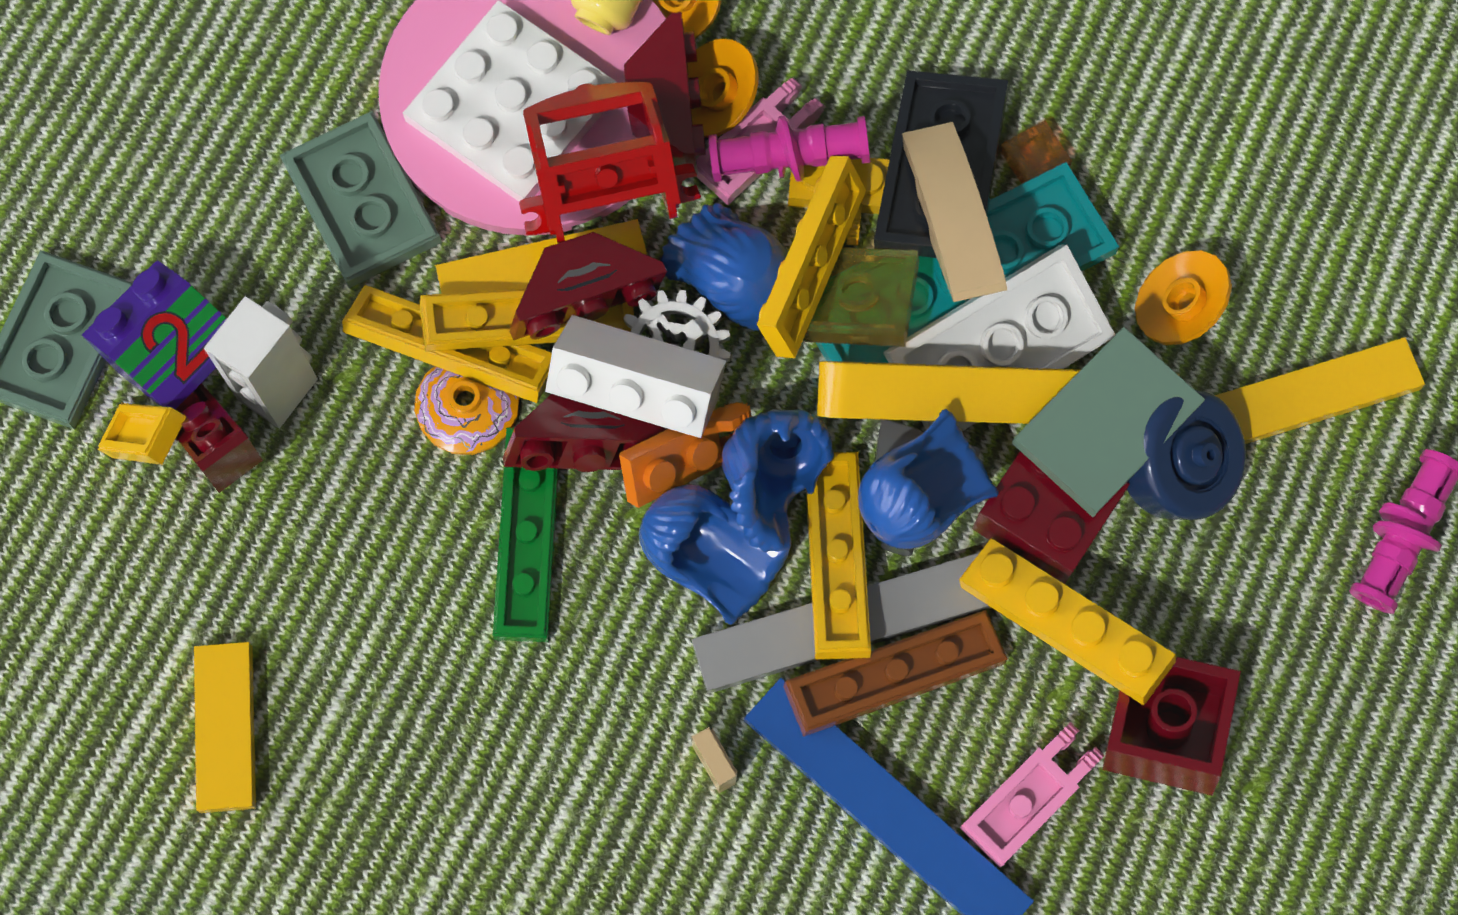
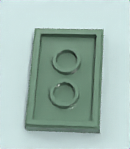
(360, 199)
(43, 355)
(1096, 424)

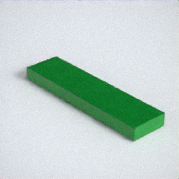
(525, 553)

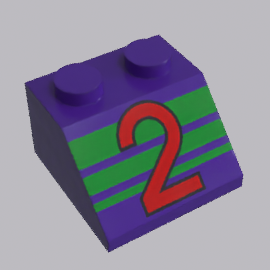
(158, 335)

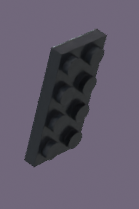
(930, 100)

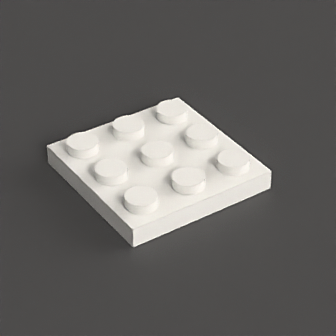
(480, 98)

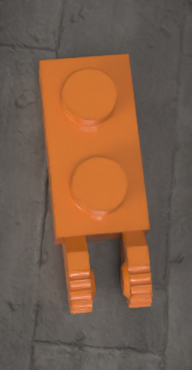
(676, 457)

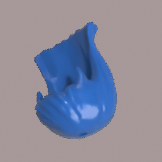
(725, 262)
(768, 465)
(923, 486)
(700, 546)

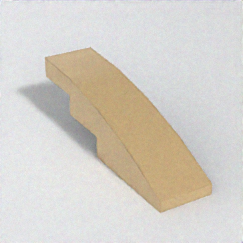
(954, 212)

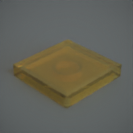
(867, 298)

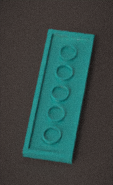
(1024, 227)

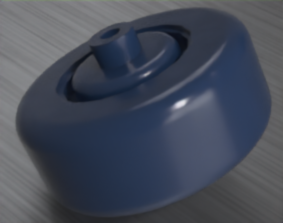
(1195, 467)

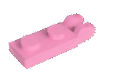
(760, 117)
(1027, 799)

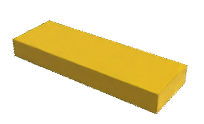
(224, 727)

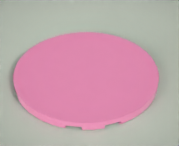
(427, 39)

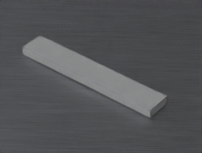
(787, 637)

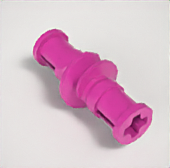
(788, 148)
(1407, 531)

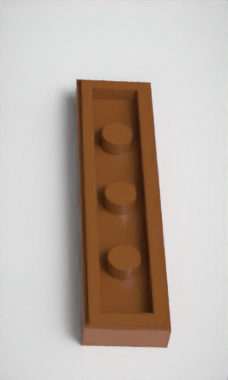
(894, 673)

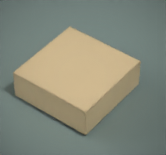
(714, 759)

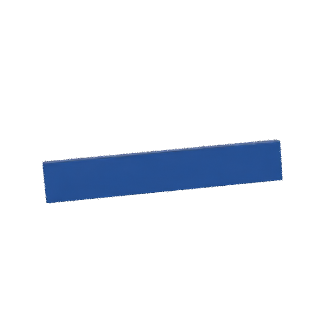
(888, 811)

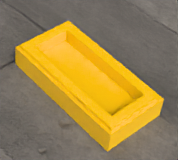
(141, 433)

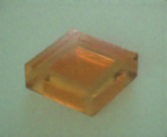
(1034, 152)

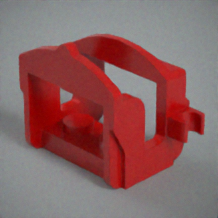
(604, 172)

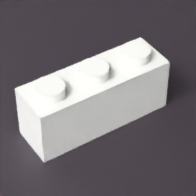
(262, 360)
(635, 376)

